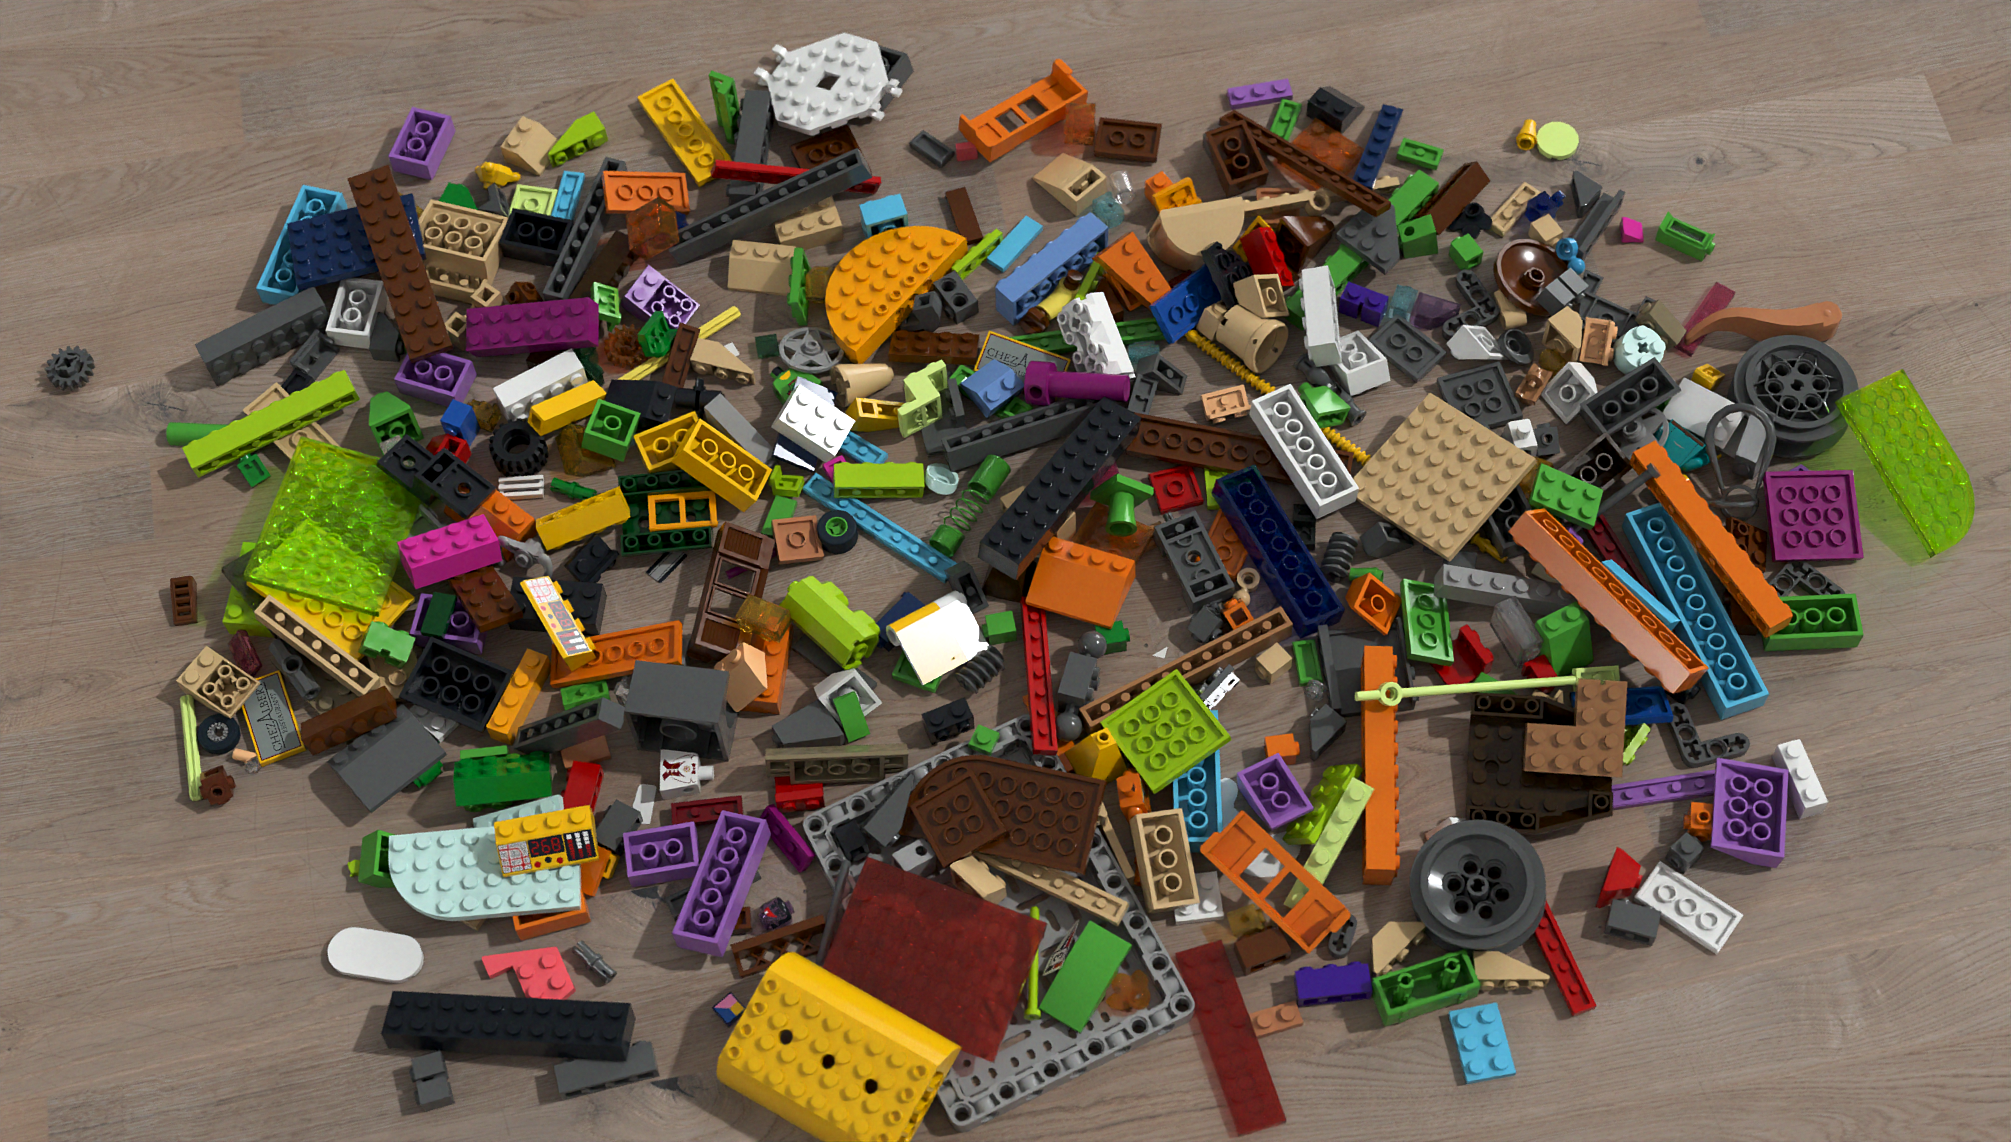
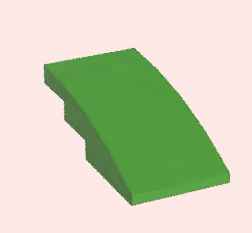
(1085, 977)

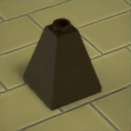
(1004, 587)

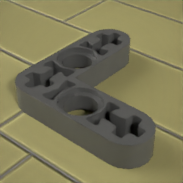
(1478, 308)
(1794, 579)
(1700, 748)

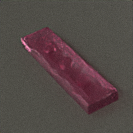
(1716, 300)

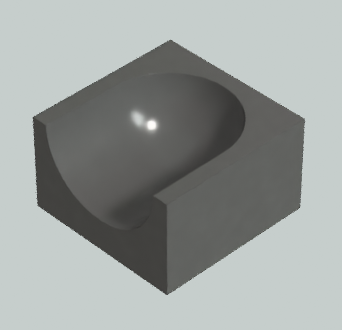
(680, 710)

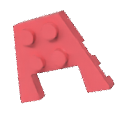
(538, 971)

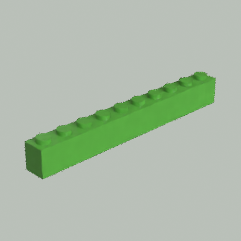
(1346, 264)

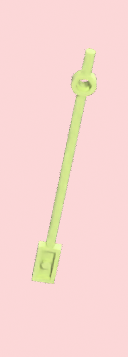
(1397, 693)

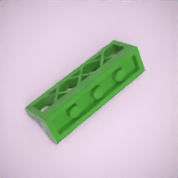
(725, 103)

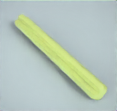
(191, 746)

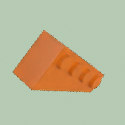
(1134, 269)

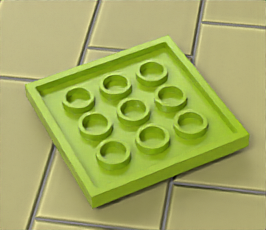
(1166, 731)

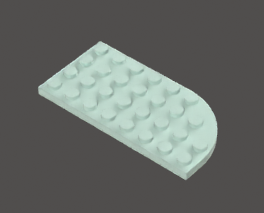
(461, 878)

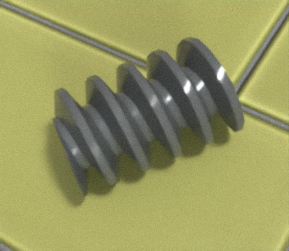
(1338, 556)
(980, 669)

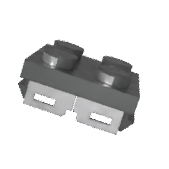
(1215, 683)

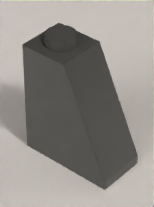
(808, 728)

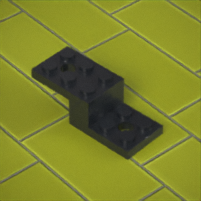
(436, 476)

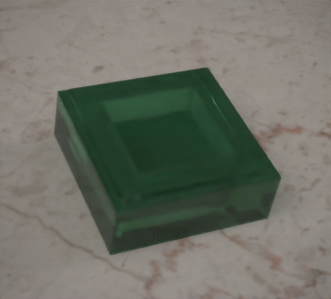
(767, 346)

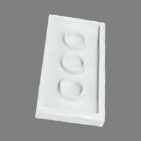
(1689, 907)

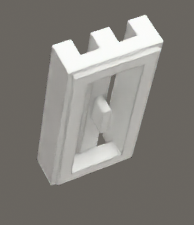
(522, 483)

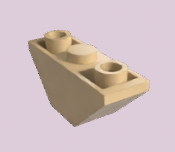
(1393, 944)

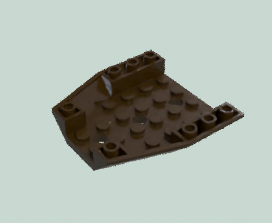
(1518, 796)

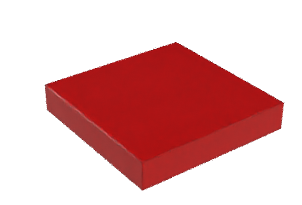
(1175, 489)

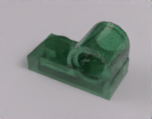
(590, 364)

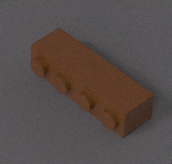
(348, 720)

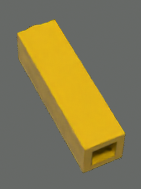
(565, 408)

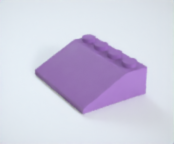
(1750, 811)

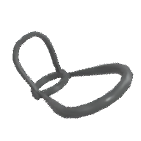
(1710, 449)

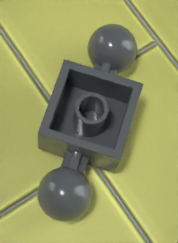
(1078, 684)

